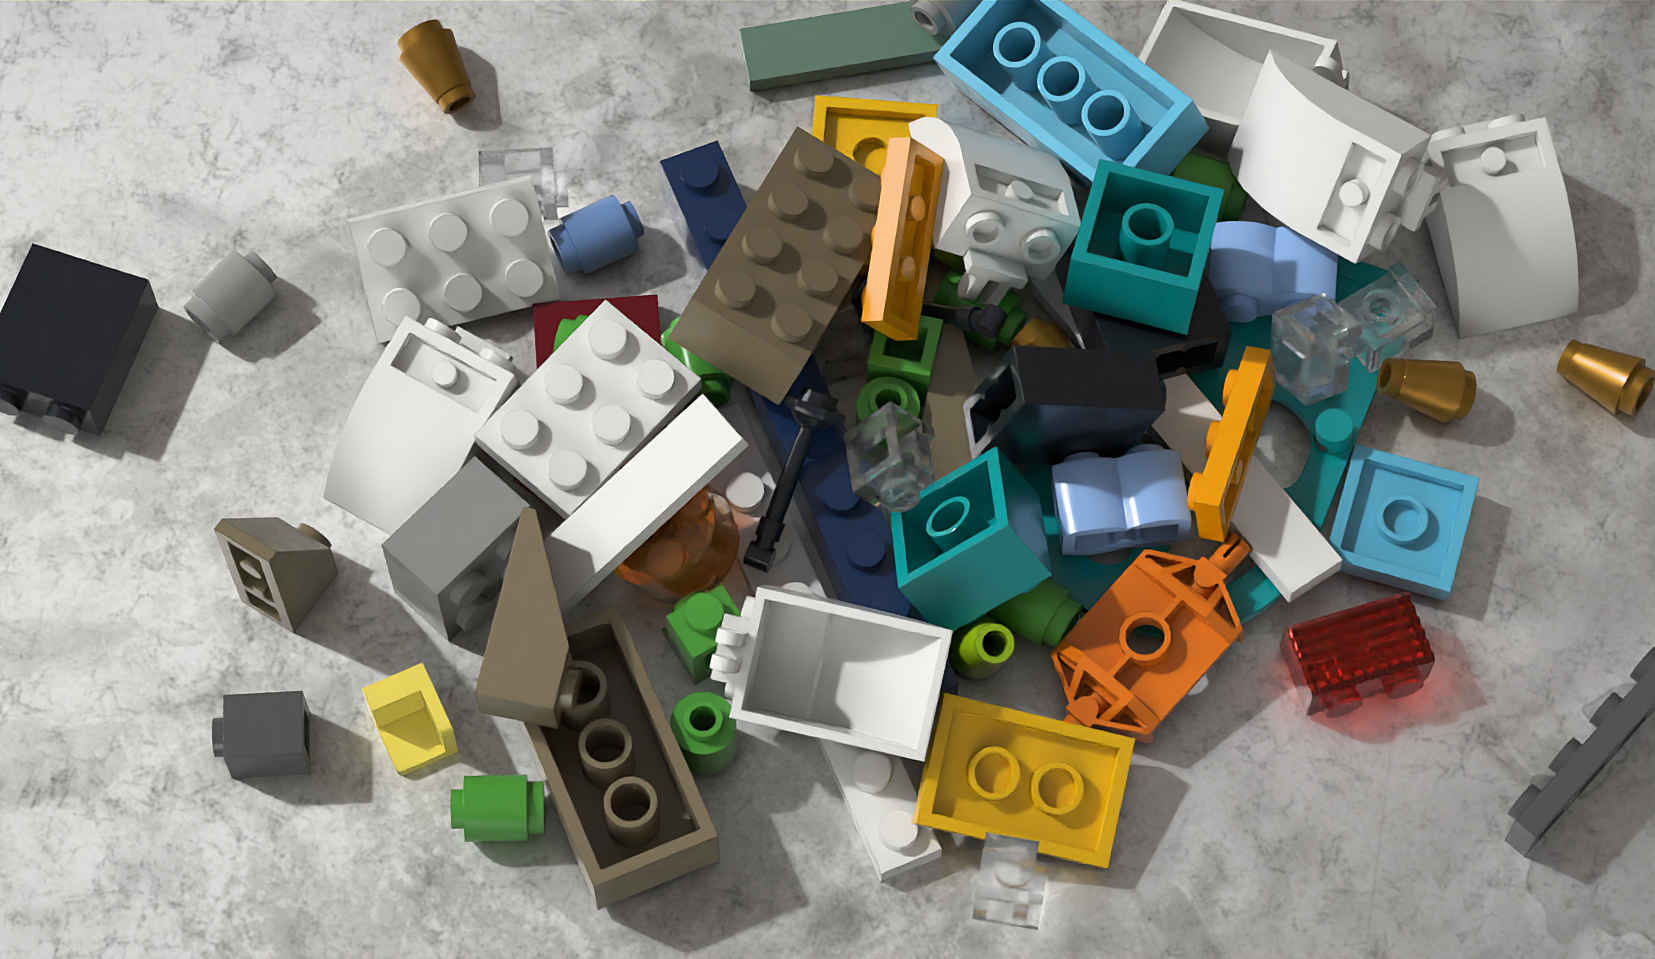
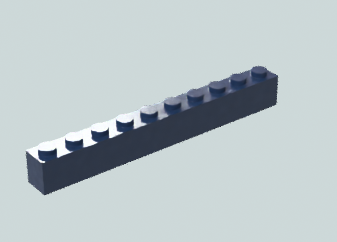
(844, 527)

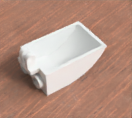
(1219, 59)
(1331, 161)
(998, 208)
(1503, 225)
(417, 421)
(832, 670)

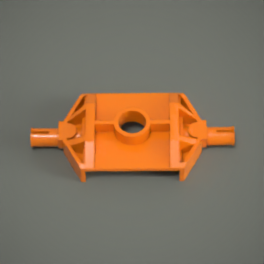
(1135, 692)

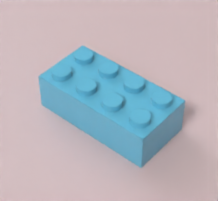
(1069, 88)

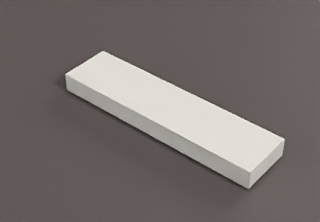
(639, 499)

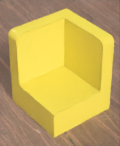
(410, 719)

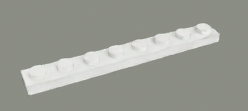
(868, 780)

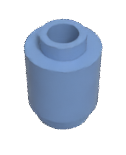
(596, 235)

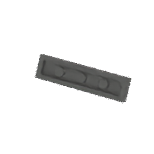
(1581, 763)

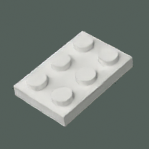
(455, 257)
(587, 410)

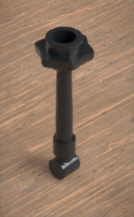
(964, 317)
(813, 413)

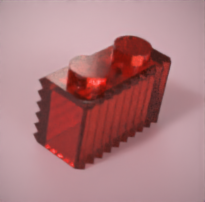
(1358, 655)

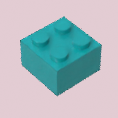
(1142, 246)
(971, 542)

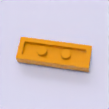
(902, 239)
(1232, 443)

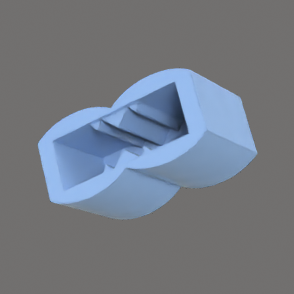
(1267, 269)
(1120, 500)

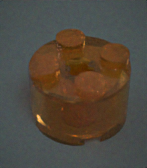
(690, 556)

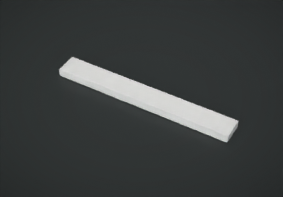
(1265, 516)

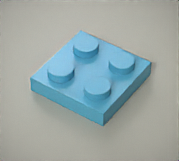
(1402, 521)

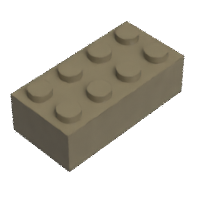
(784, 267)
(620, 771)

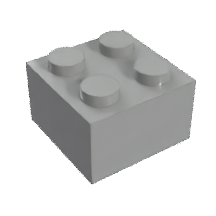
(456, 550)

